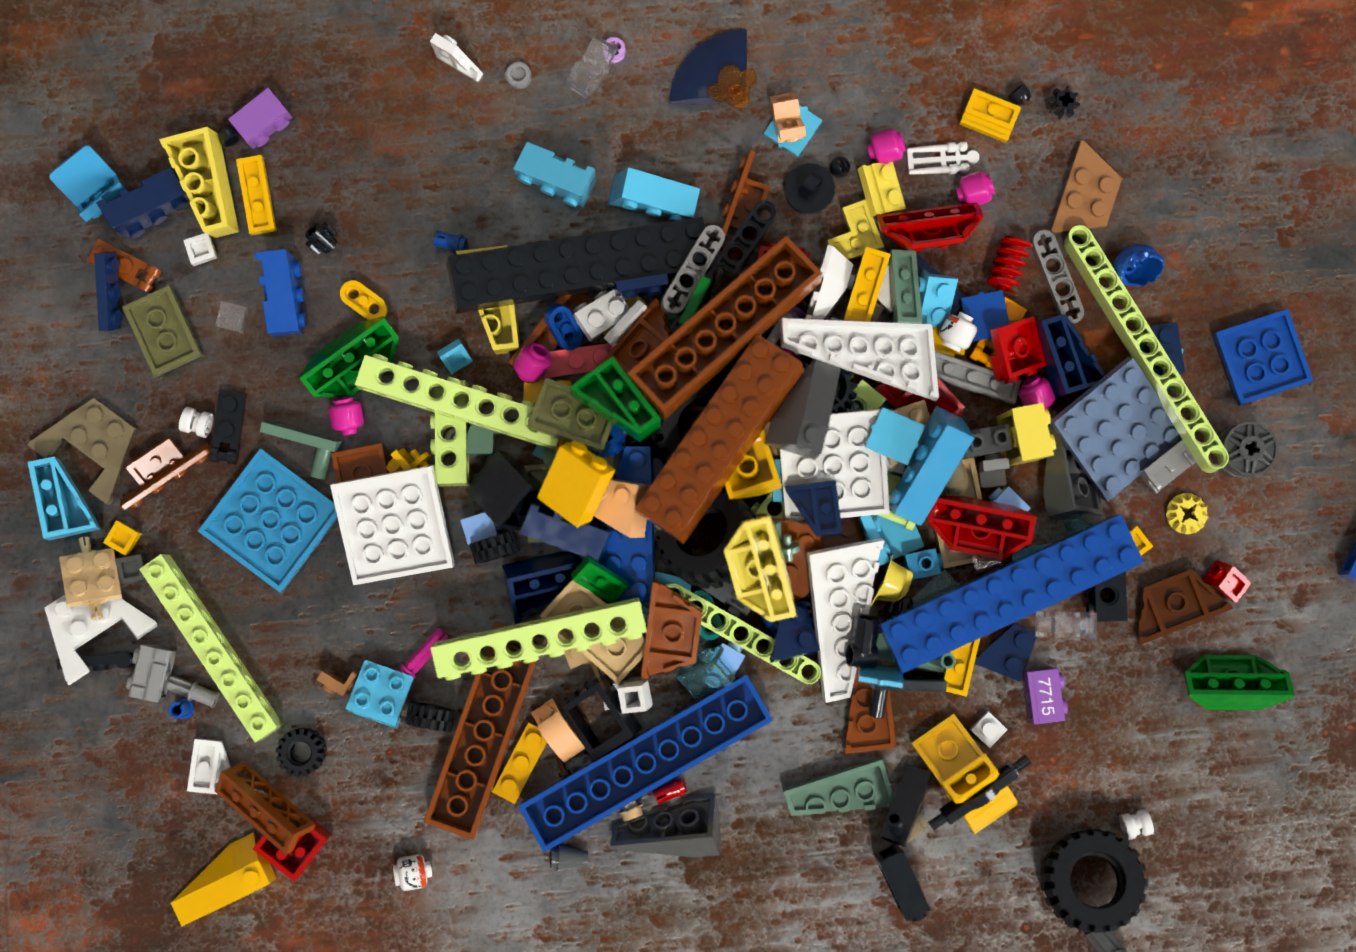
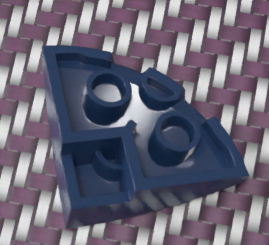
(703, 67)

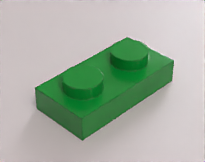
(599, 580)

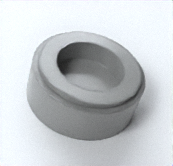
(518, 75)

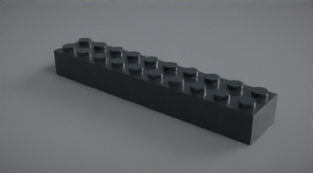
(571, 264)

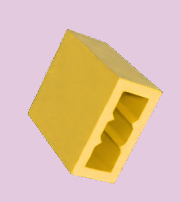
(576, 483)

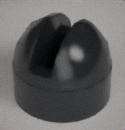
(1020, 93)
(229, 136)
(835, 169)

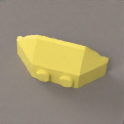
(760, 569)

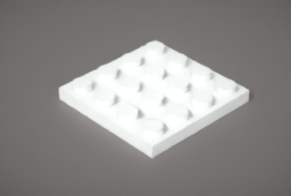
(844, 458)
(392, 525)

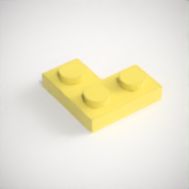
(861, 232)

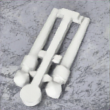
(972, 158)

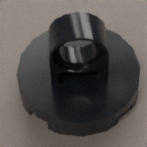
(809, 189)

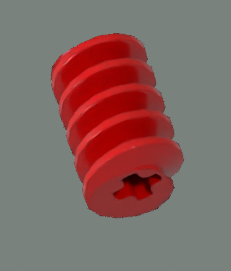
(1008, 262)

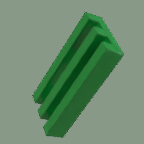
(696, 300)

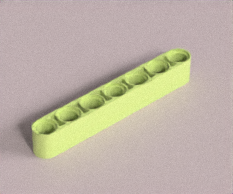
(752, 637)

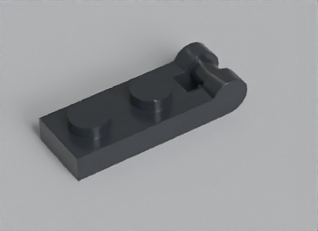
(228, 427)
(102, 662)

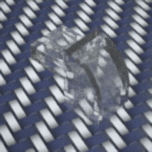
(592, 68)
(1066, 625)

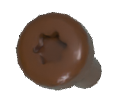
(564, 772)

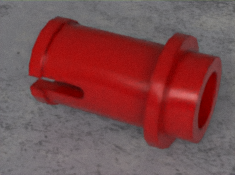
(670, 790)

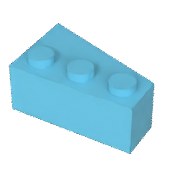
(58, 501)

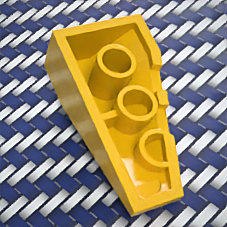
(755, 473)
(226, 879)

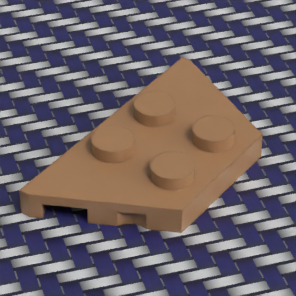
(1087, 192)

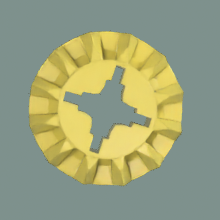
(1175, 514)

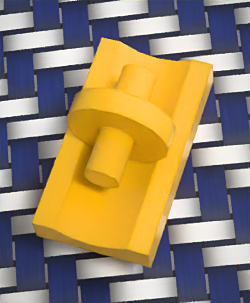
(403, 460)

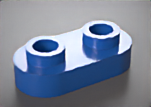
(563, 324)

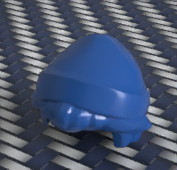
(1138, 265)

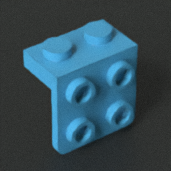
(86, 180)

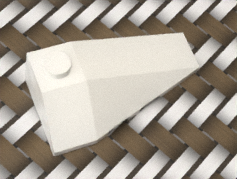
(835, 280)

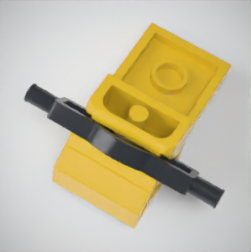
(967, 776)

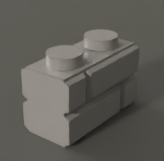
(151, 672)

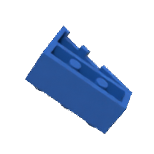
(282, 293)

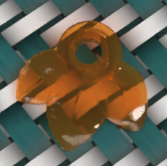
(733, 86)

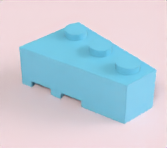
(555, 175)
(653, 195)

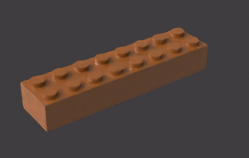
(725, 327)
(720, 438)
(480, 744)

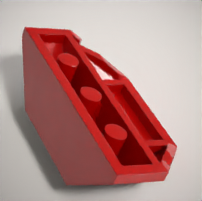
(931, 226)
(982, 526)

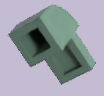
(482, 440)

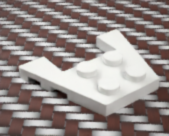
(74, 627)

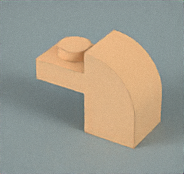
(787, 117)
(557, 731)

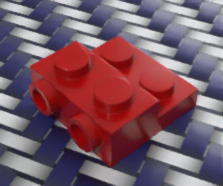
(1017, 350)

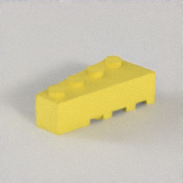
(204, 178)
(500, 322)

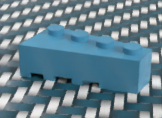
(931, 465)

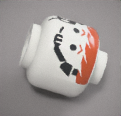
(958, 332)
(412, 872)

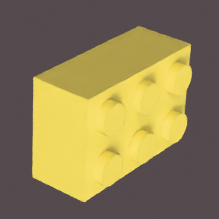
(1028, 434)

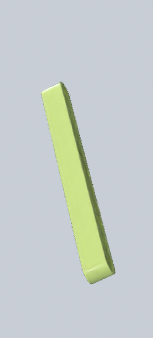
(1146, 361)

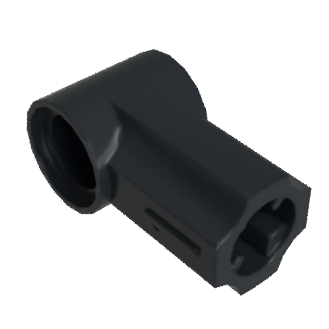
(863, 648)

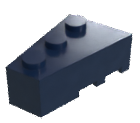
(145, 205)
(1068, 361)
(550, 527)
(537, 581)

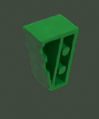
(617, 399)

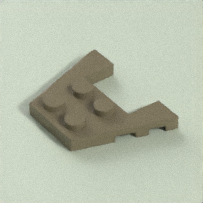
(99, 435)

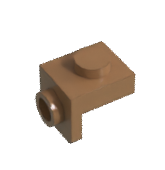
(333, 683)

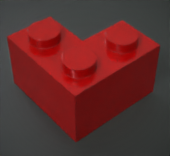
(304, 852)

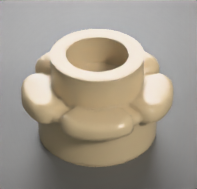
(631, 811)

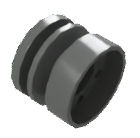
(1260, 442)

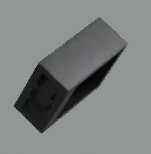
(610, 696)
(902, 883)

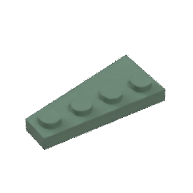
(852, 788)

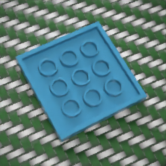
(270, 520)

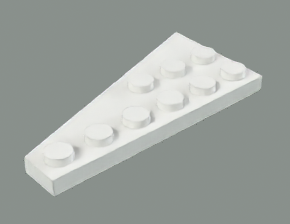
(878, 350)
(840, 590)

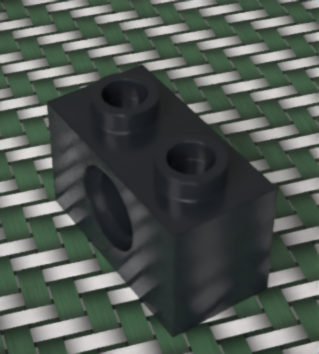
(1116, 607)

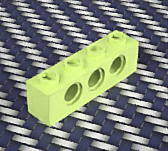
(457, 473)

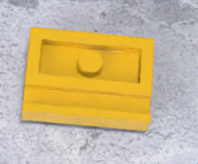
(990, 115)

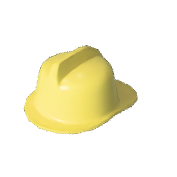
(895, 583)

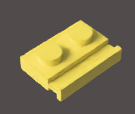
(881, 188)

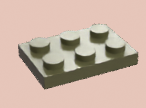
(162, 331)
(567, 418)

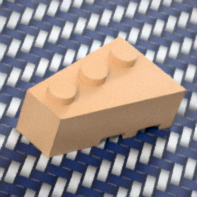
(619, 505)

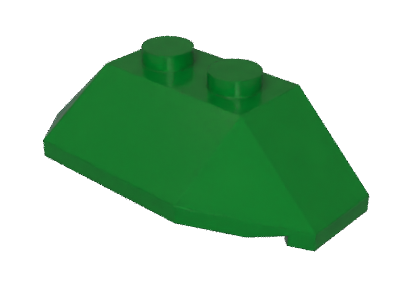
(337, 365)
(1237, 683)

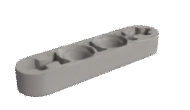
(696, 272)
(1061, 276)

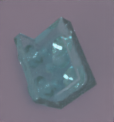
(706, 674)

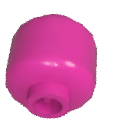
(886, 146)
(976, 188)
(532, 362)
(1036, 391)
(346, 415)

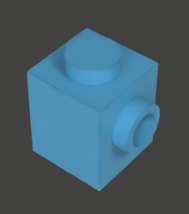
(923, 563)

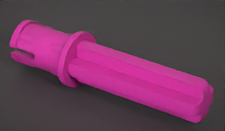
(423, 654)

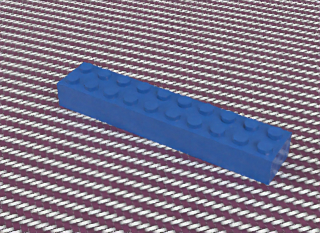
(1010, 593)
(644, 762)

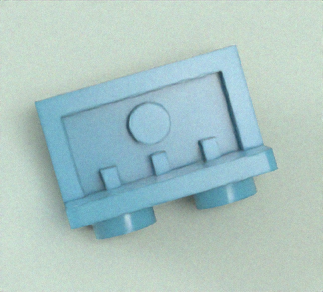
(936, 297)

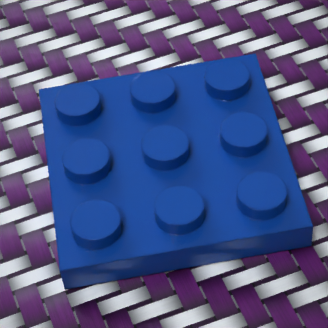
(1263, 357)

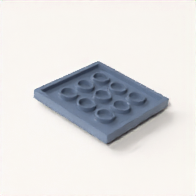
(1116, 428)

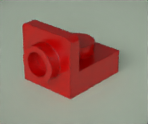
(1227, 580)

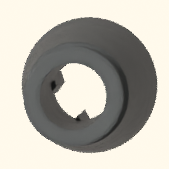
(567, 858)

